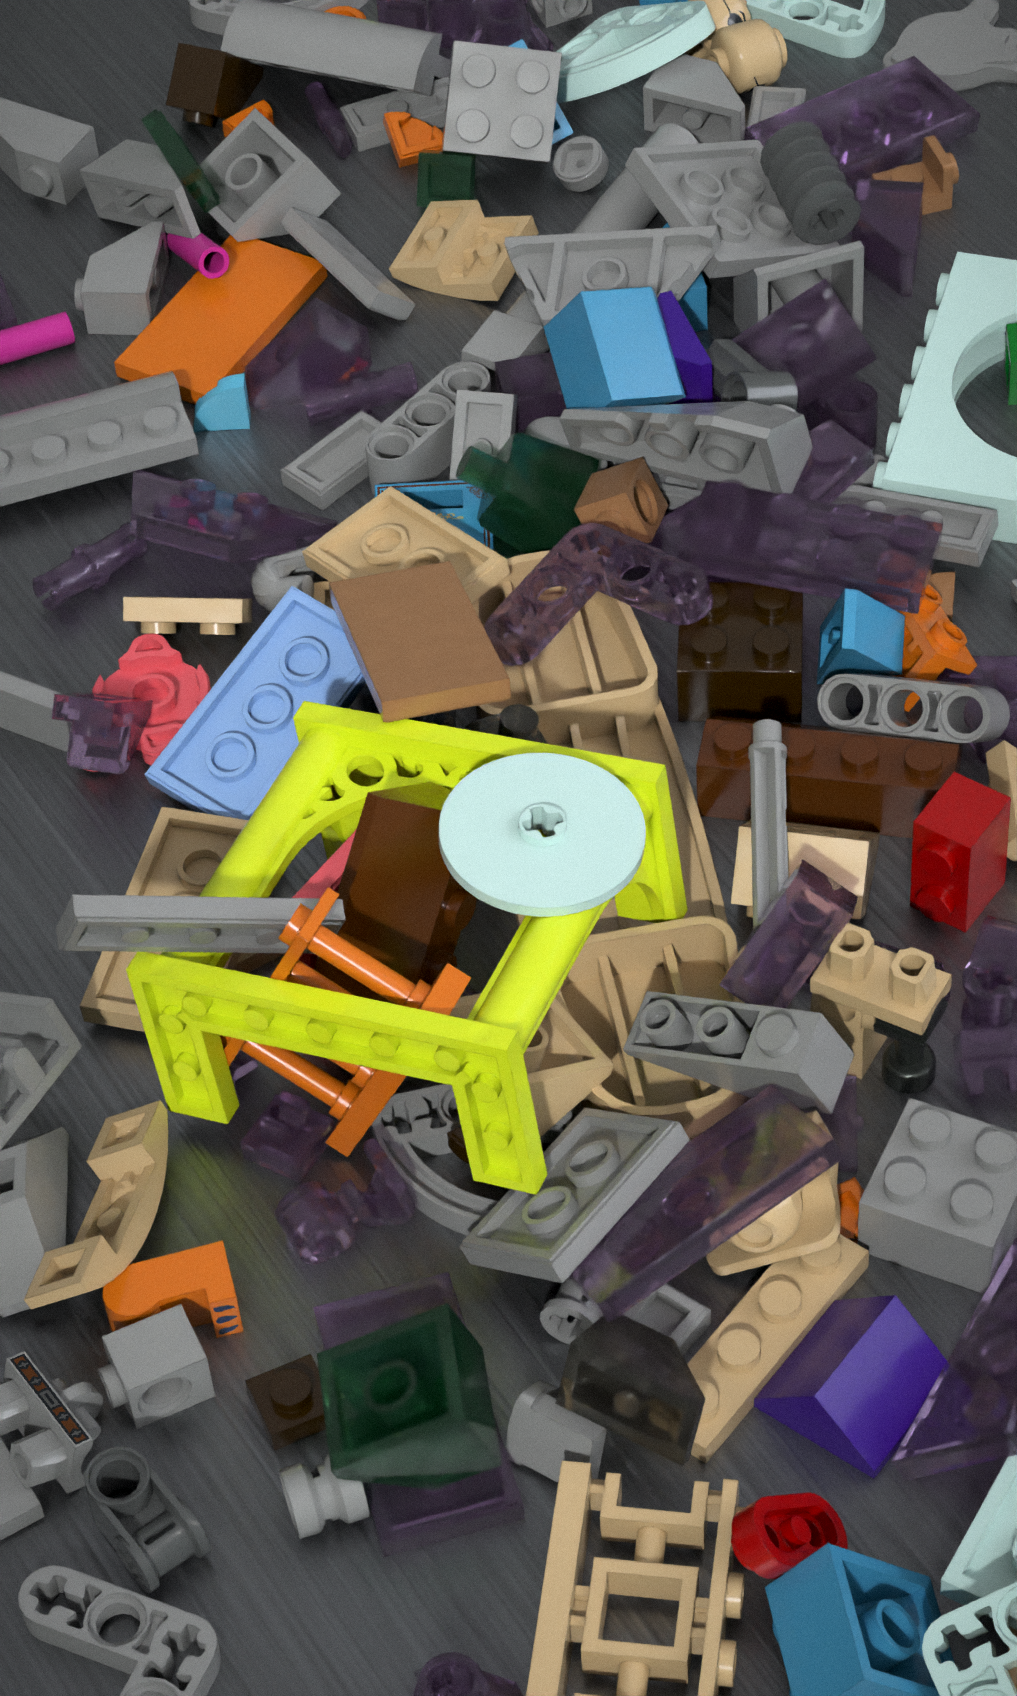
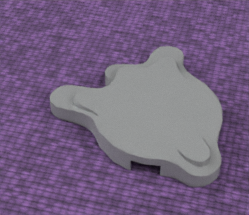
(961, 46)

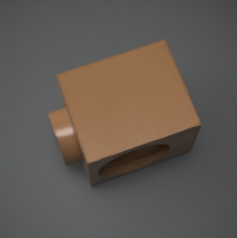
(623, 500)

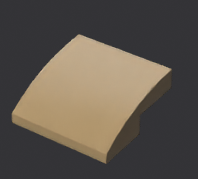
(460, 251)

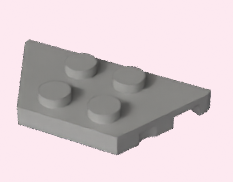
(563, 265)

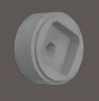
(580, 163)

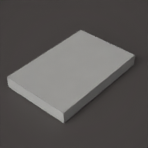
(591, 1182)

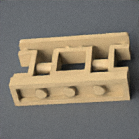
(579, 1612)

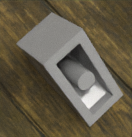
(696, 97)
(125, 282)

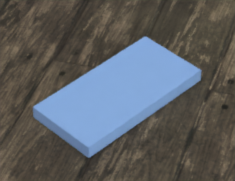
(245, 723)

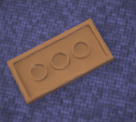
(419, 642)

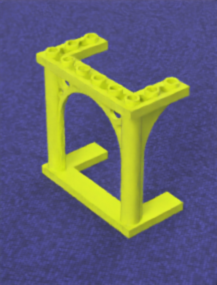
(322, 788)

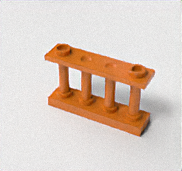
(370, 1089)

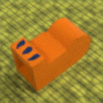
(191, 1277)

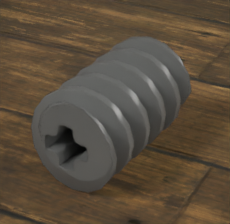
(809, 184)

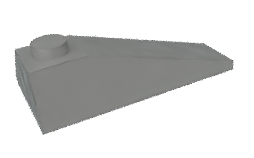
(699, 441)

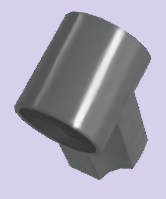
(742, 378)

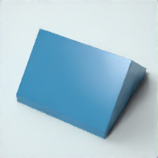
(613, 350)

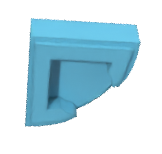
(224, 406)

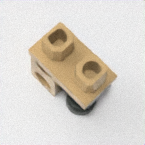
(882, 995)

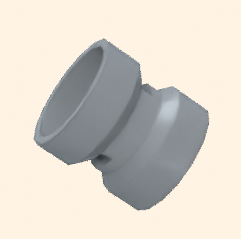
(319, 1495)

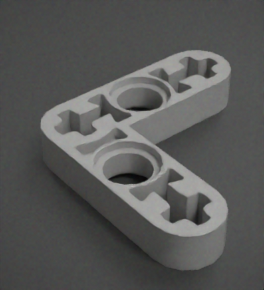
(143, 1656)

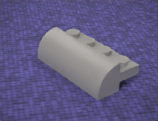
(335, 46)
(93, 437)

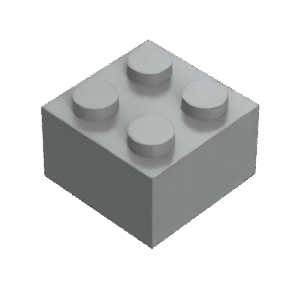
(501, 102)
(943, 1197)

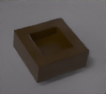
(288, 1401)

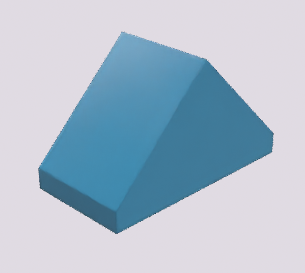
(860, 638)

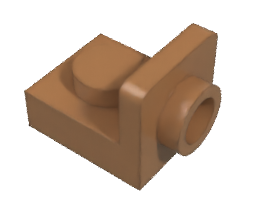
(937, 172)

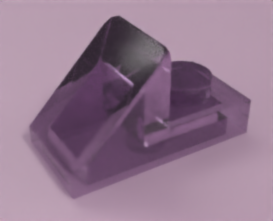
(102, 728)

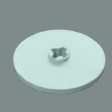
(502, 859)

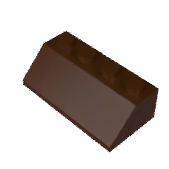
(830, 775)
(398, 890)

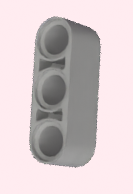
(418, 436)
(885, 714)

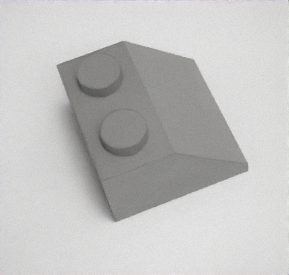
(261, 178)
(774, 285)

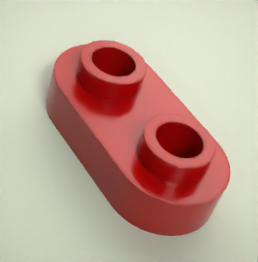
(784, 1531)

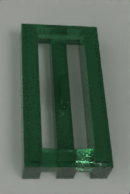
(181, 160)

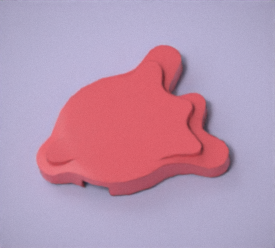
(158, 674)

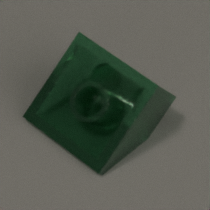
(409, 1404)

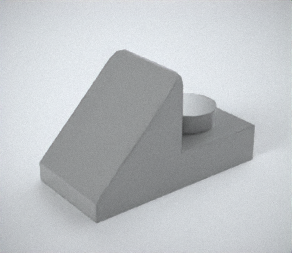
(481, 421)

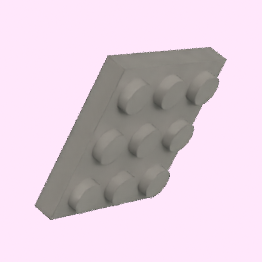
(721, 188)

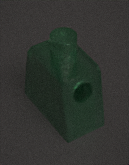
(528, 490)

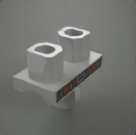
(54, 1421)

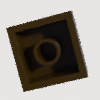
(743, 656)

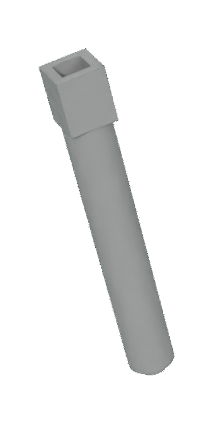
(619, 208)

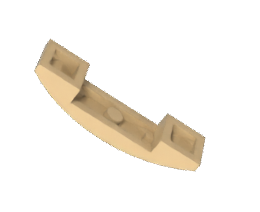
(132, 1171)

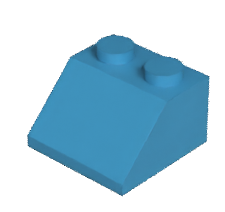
(853, 1626)

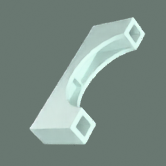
(932, 446)

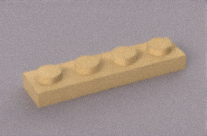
(765, 1332)

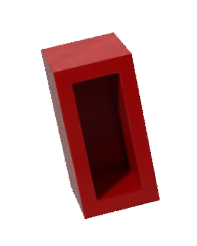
(959, 852)

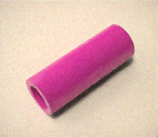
(201, 254)
(35, 337)

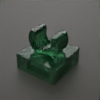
(445, 176)

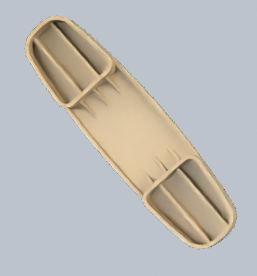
(602, 696)

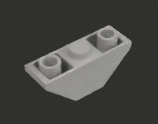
(30, 1211)

